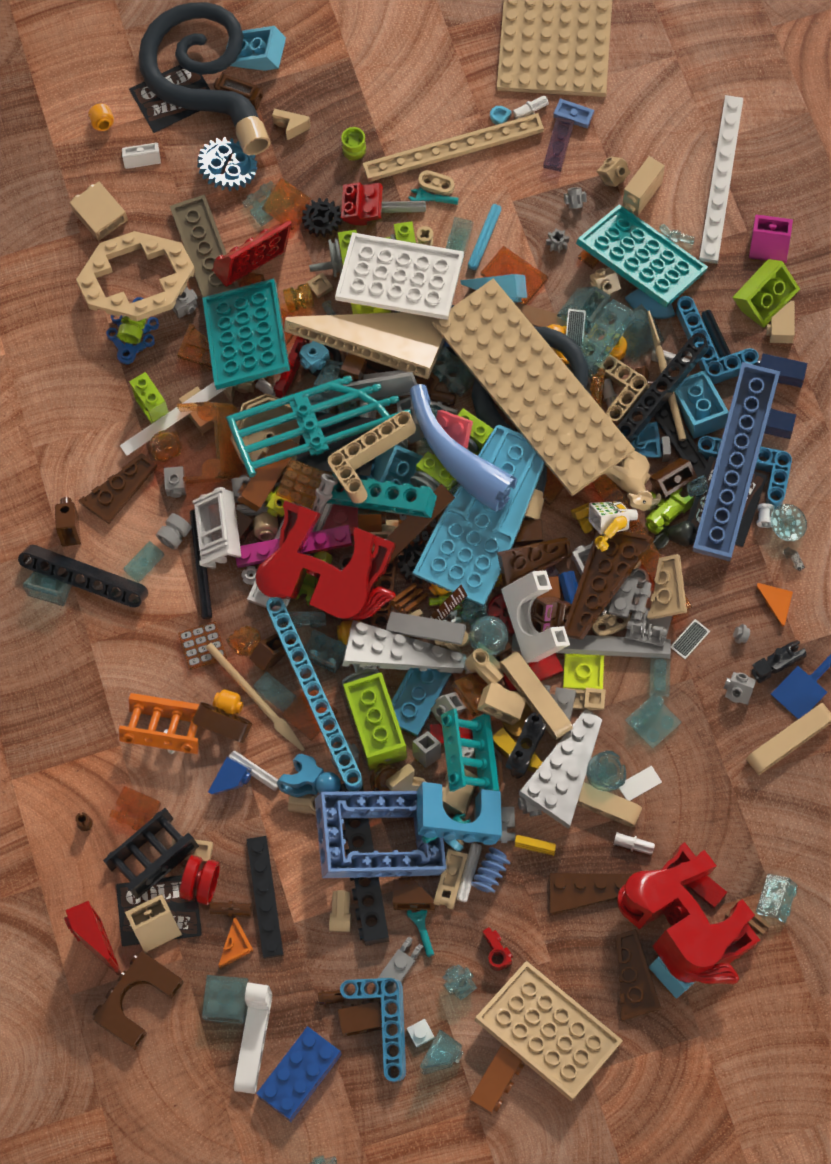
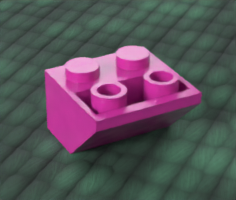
(770, 238)

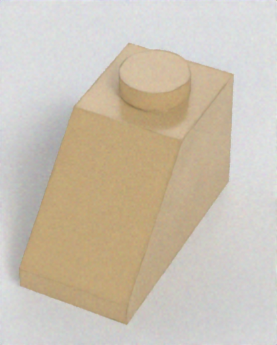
(782, 325)

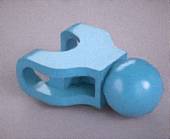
(309, 778)

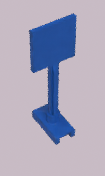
(801, 691)

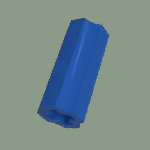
(568, 585)

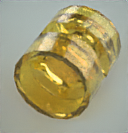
(298, 297)

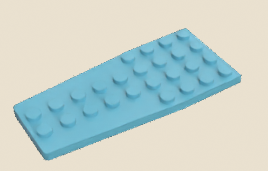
(471, 534)

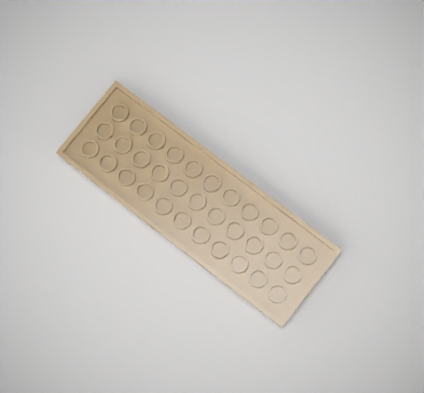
(533, 387)

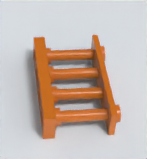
(159, 708)

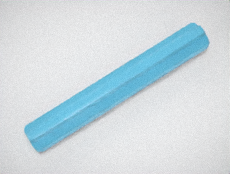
(484, 237)

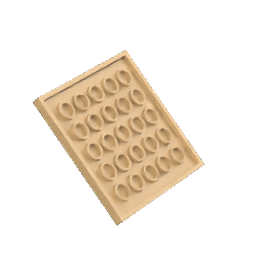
(555, 47)

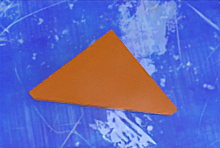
(777, 600)
(235, 945)

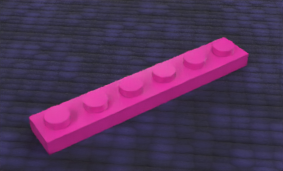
(316, 542)

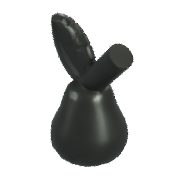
(681, 533)

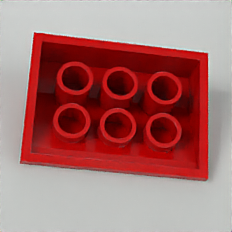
(252, 253)
(89, 929)

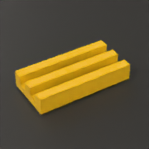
(535, 845)

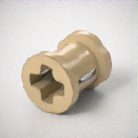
(426, 236)

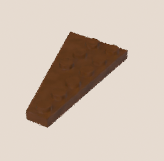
(602, 579)

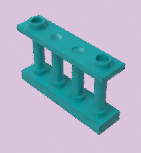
(483, 747)

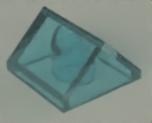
(47, 589)

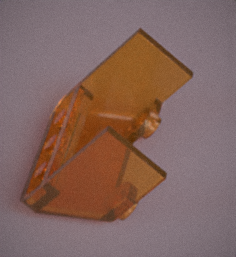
(227, 462)

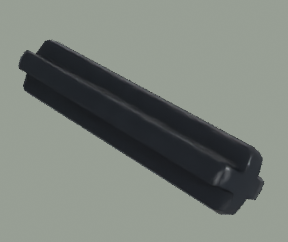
(715, 333)

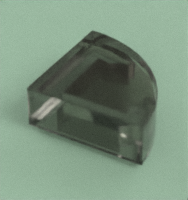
(790, 553)

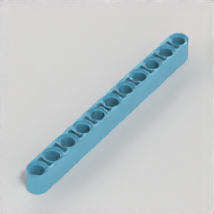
(318, 701)

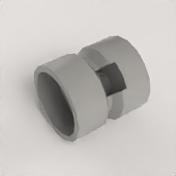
(173, 531)

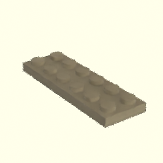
(201, 242)

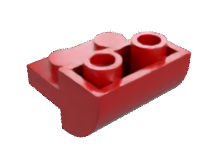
(361, 203)

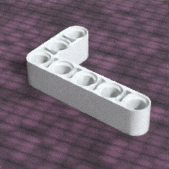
(259, 1001)

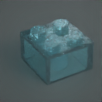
(225, 999)

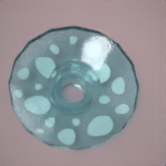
(793, 517)

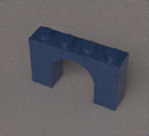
(791, 373)

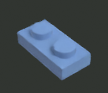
(579, 114)

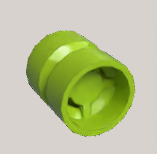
(353, 143)
(130, 330)

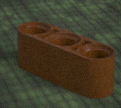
(218, 721)

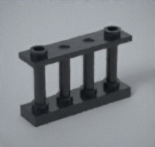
(163, 865)

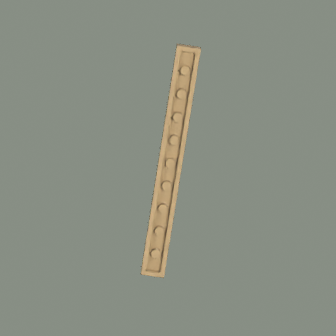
(453, 147)

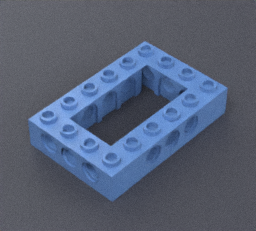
(332, 806)

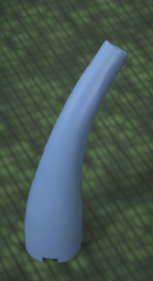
(473, 473)

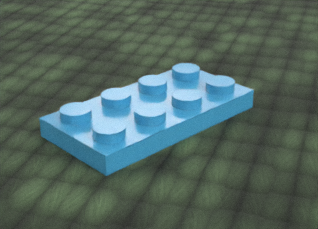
(417, 697)

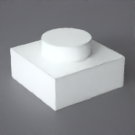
(420, 1033)

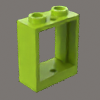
(148, 397)

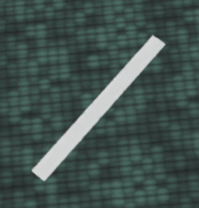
(167, 420)

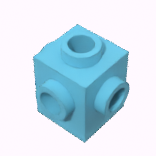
(313, 356)

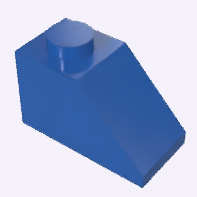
(230, 776)

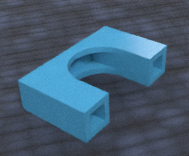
(434, 821)

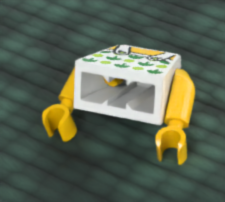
(607, 520)

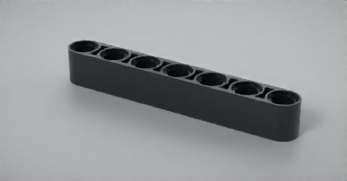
(664, 379)
(94, 579)

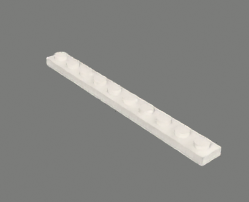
(721, 179)

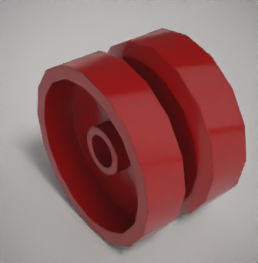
(199, 880)

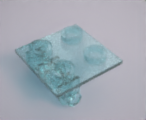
(653, 721)

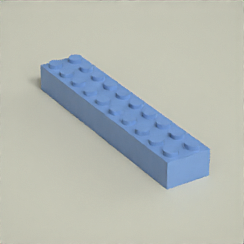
(736, 461)

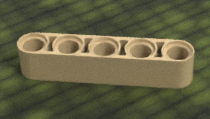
(536, 695)
(790, 739)
(609, 805)

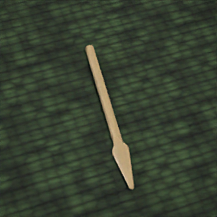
(662, 364)
(279, 724)

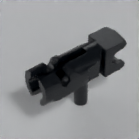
(777, 661)

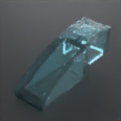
(460, 235)

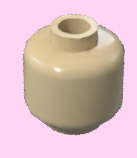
(265, 526)

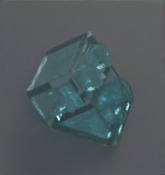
(587, 299)

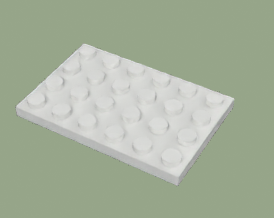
(399, 276)

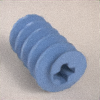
(488, 874)

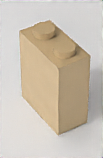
(643, 186)
(98, 211)

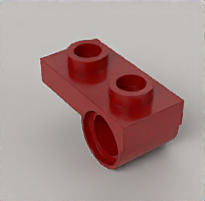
(493, 940)

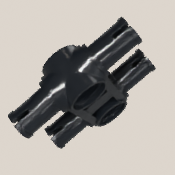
(531, 733)

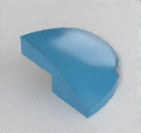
(657, 310)
(648, 441)

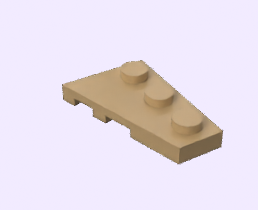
(669, 589)

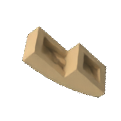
(589, 699)

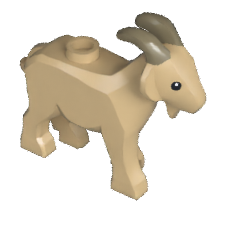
(631, 477)

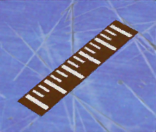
(449, 604)

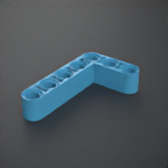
(714, 362)
(770, 465)
(387, 1019)

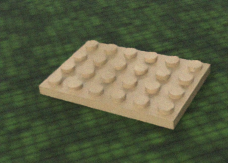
(548, 1030)

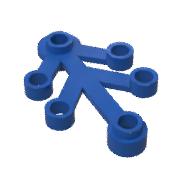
(133, 350)

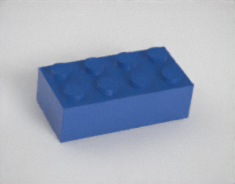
(299, 1074)

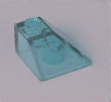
(639, 334)
(441, 1054)

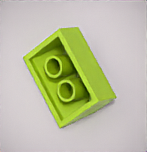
(766, 292)

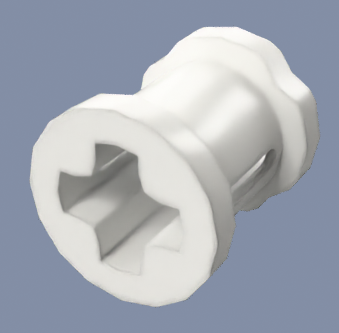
(765, 513)

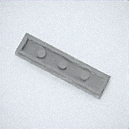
(426, 628)

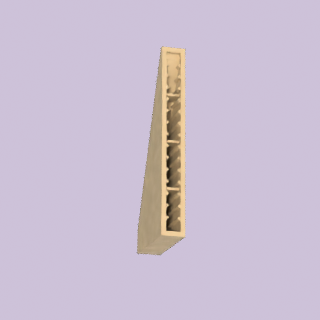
(391, 339)

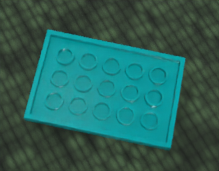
(642, 255)
(245, 334)

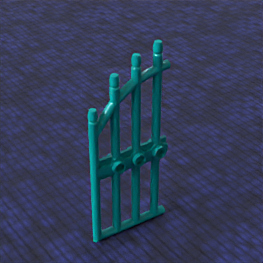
(308, 424)

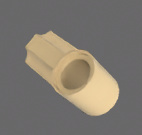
(484, 667)
(302, 804)
(340, 917)

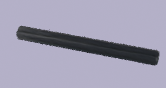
(201, 572)

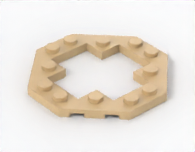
(152, 247)

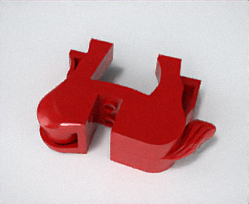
(339, 592)
(692, 946)

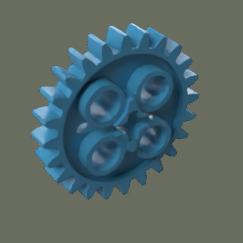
(216, 156)

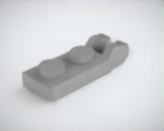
(400, 964)

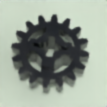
(321, 218)
(407, 569)

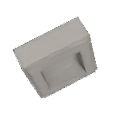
(666, 449)

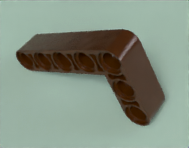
(387, 578)

